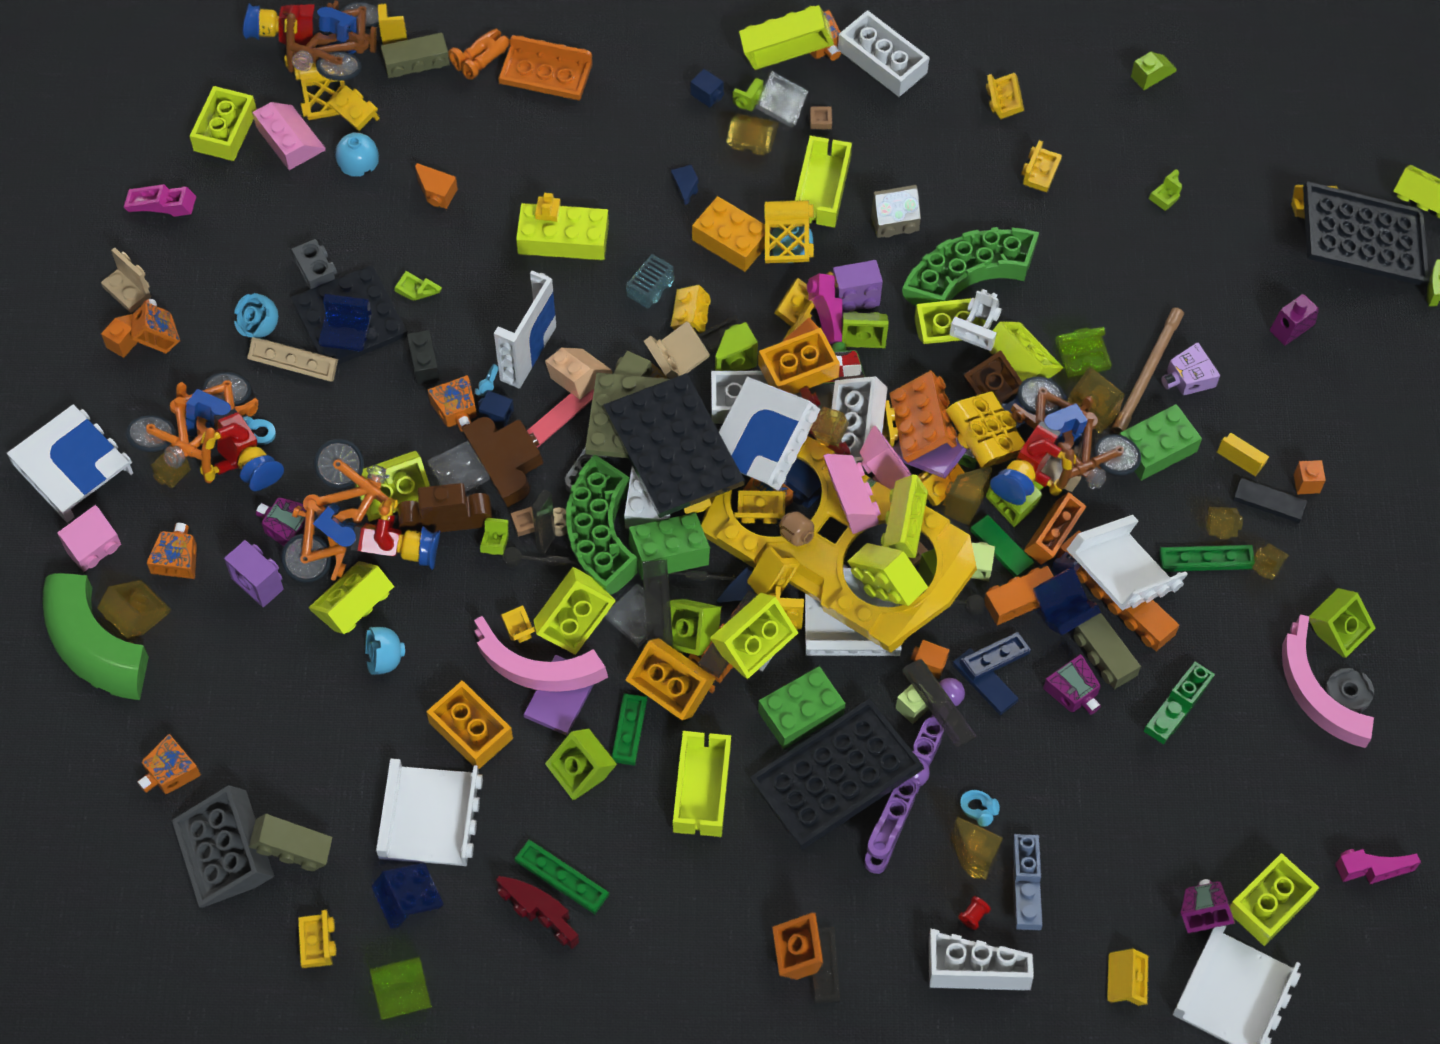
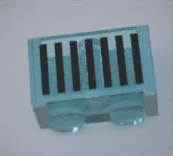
(650, 281)

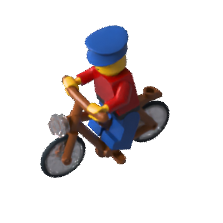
(318, 35)
(1055, 433)

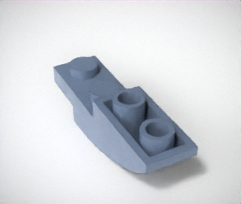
(1027, 882)

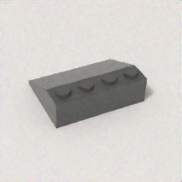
(217, 848)

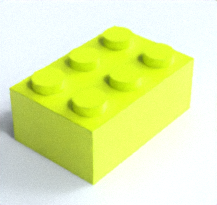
(223, 123)
(887, 574)
(1273, 899)

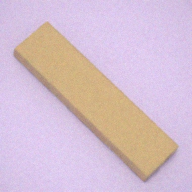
(292, 359)

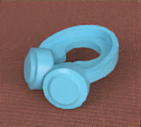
(487, 384)
(255, 424)
(983, 817)

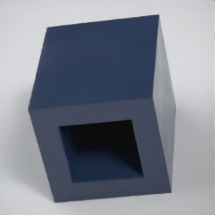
(707, 88)
(496, 408)

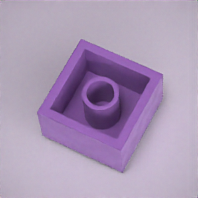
(858, 285)
(254, 573)

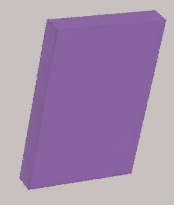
(938, 461)
(555, 708)

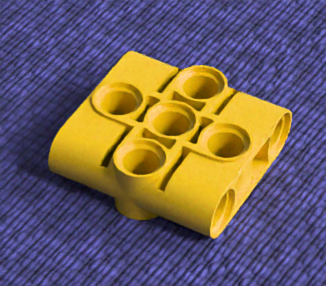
(986, 429)

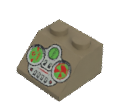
(896, 211)

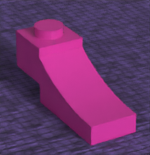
(161, 199)
(829, 308)
(1356, 864)

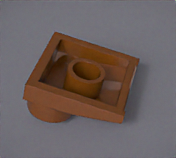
(994, 376)

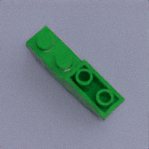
(1179, 703)

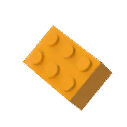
(730, 233)
(799, 362)
(670, 679)
(469, 725)

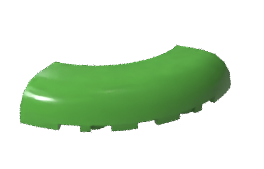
(970, 260)
(590, 524)
(84, 644)

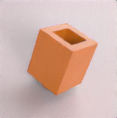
(1309, 477)
(933, 656)

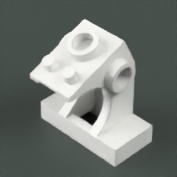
(984, 307)

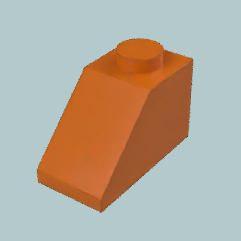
(436, 186)
(118, 335)

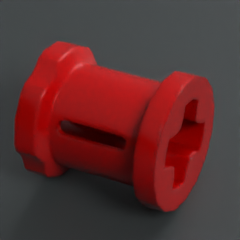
(974, 913)

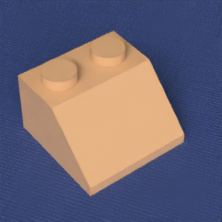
(575, 370)

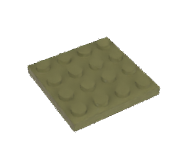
(610, 387)

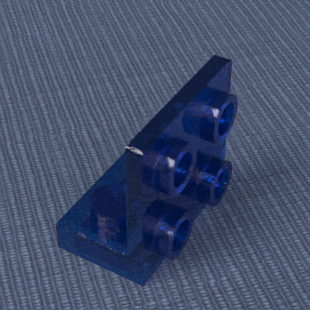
(345, 322)
(1064, 602)
(405, 893)

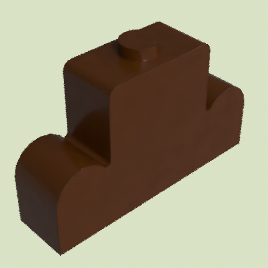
(505, 455)
(444, 509)

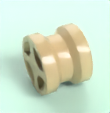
(560, 517)

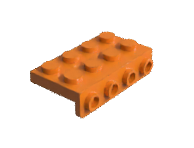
(546, 67)
(922, 416)

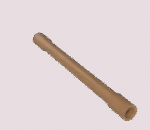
(1126, 414)

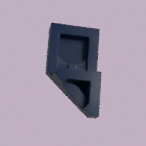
(686, 181)
(1064, 563)
(737, 589)

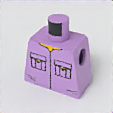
(1191, 371)

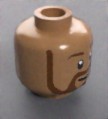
(796, 528)

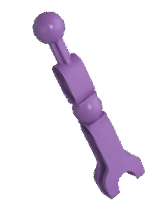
(890, 826)

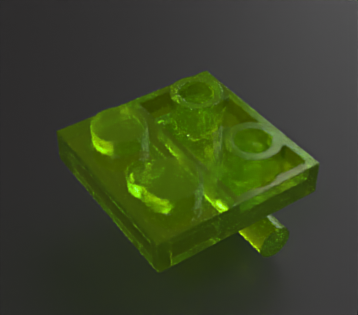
(1083, 350)
(400, 988)

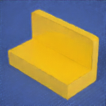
(391, 28)
(1242, 454)
(772, 572)
(1128, 976)

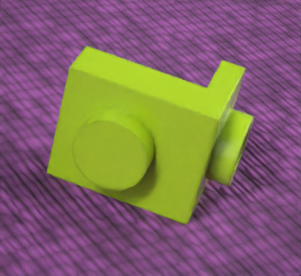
(748, 99)
(495, 536)

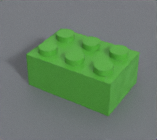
(1163, 440)
(673, 539)
(801, 707)

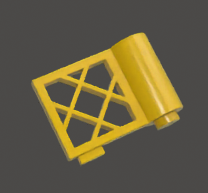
(311, 78)
(790, 215)

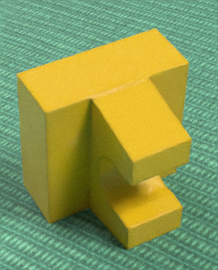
(547, 208)

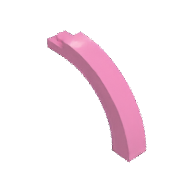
(539, 675)
(1312, 698)

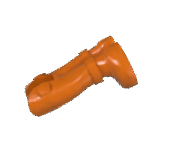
(488, 45)

